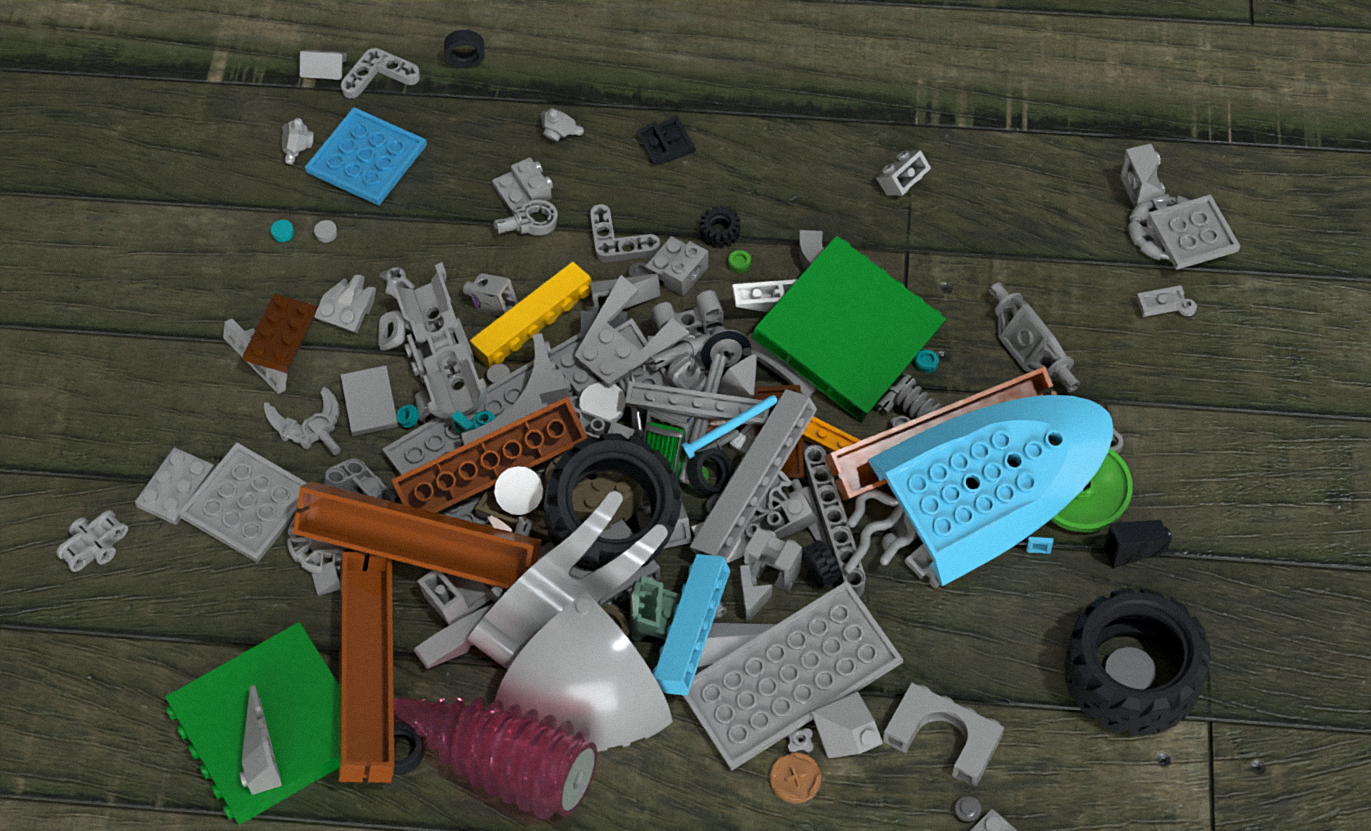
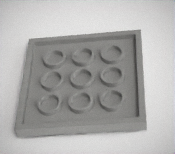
(245, 502)

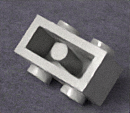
(903, 172)

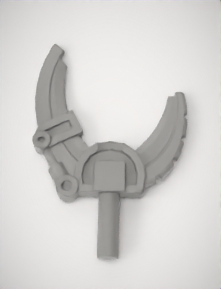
(313, 428)

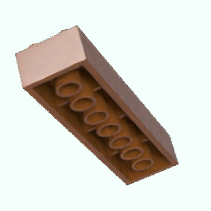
(484, 459)

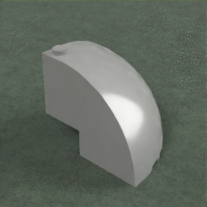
(588, 675)

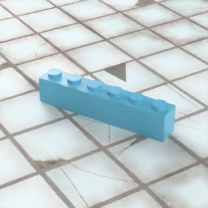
(691, 624)

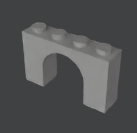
(923, 706)

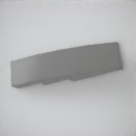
(450, 641)

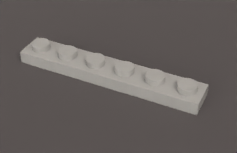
(691, 402)

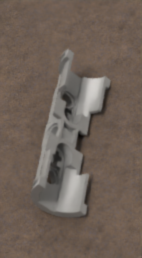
(416, 308)

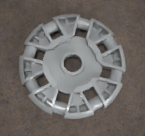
(1140, 234)
(320, 550)

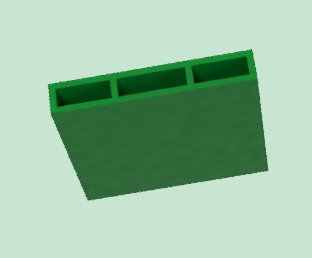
(848, 328)
(299, 711)

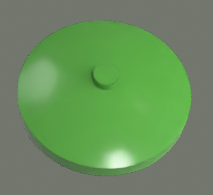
(1101, 500)

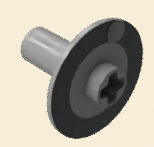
(728, 343)

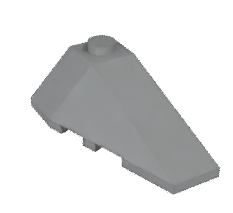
(258, 755)

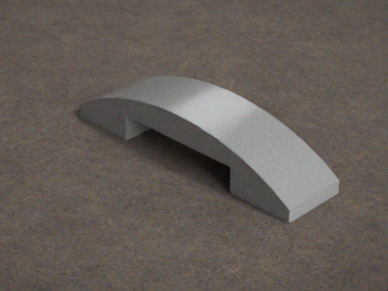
(780, 368)

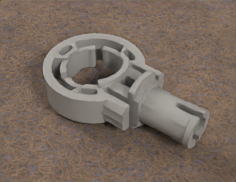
(524, 223)

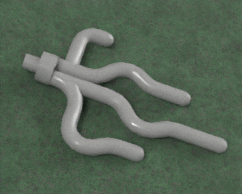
(878, 526)

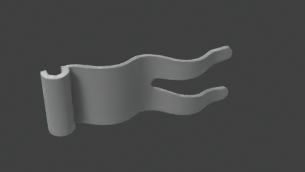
(549, 588)

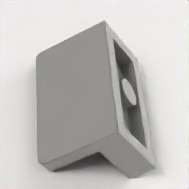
(322, 64)

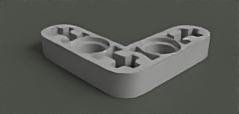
(378, 65)
(609, 242)

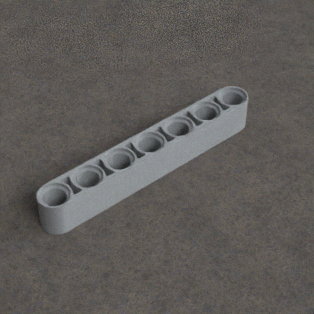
(832, 510)

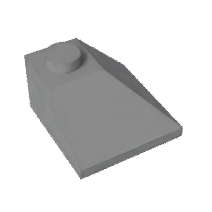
(846, 726)

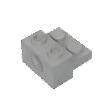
(679, 265)

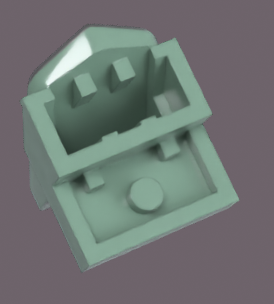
(651, 609)

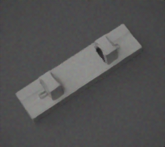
(239, 341)

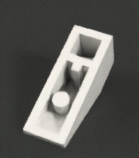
(760, 295)

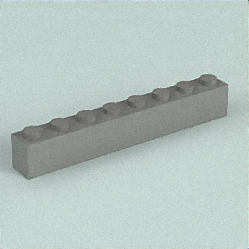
(754, 475)

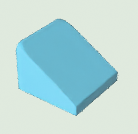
(1039, 544)

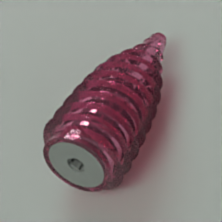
(508, 753)

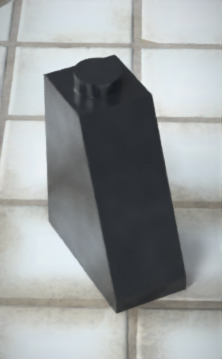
(1136, 541)

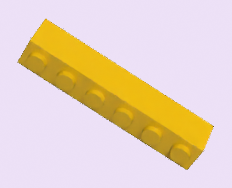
(531, 315)

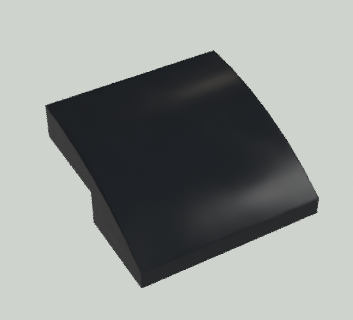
(666, 141)

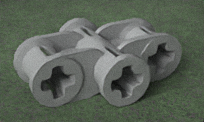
(92, 541)

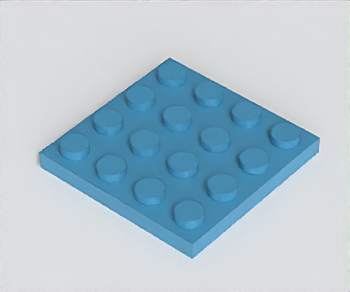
(366, 156)

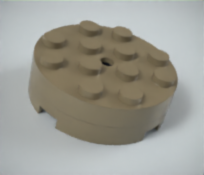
(595, 488)

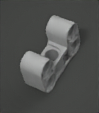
(701, 319)
(358, 478)

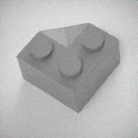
(1140, 174)

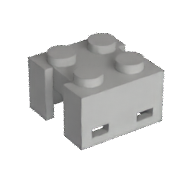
(769, 550)

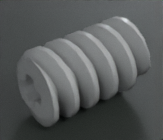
(914, 403)

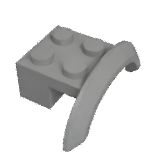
(456, 596)

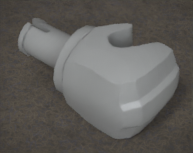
(683, 379)

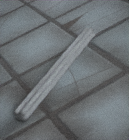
(701, 424)

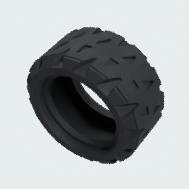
(621, 455)
(1147, 616)

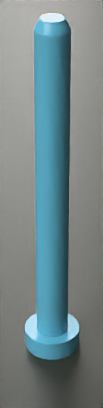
(728, 426)

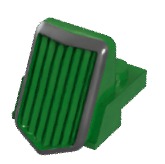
(668, 442)

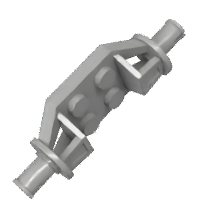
(1030, 339)

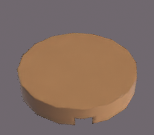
(795, 778)

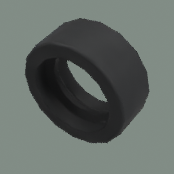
(467, 38)
(696, 476)
(411, 762)

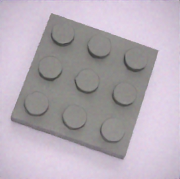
(1193, 232)

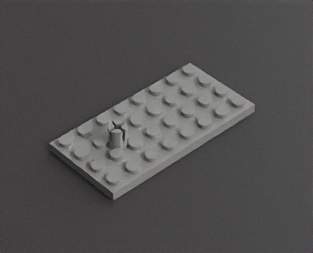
(788, 671)

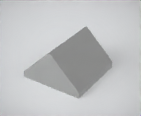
(740, 379)

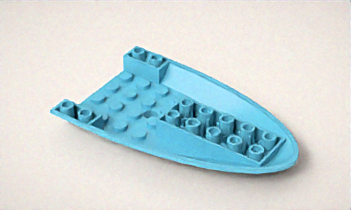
(976, 525)

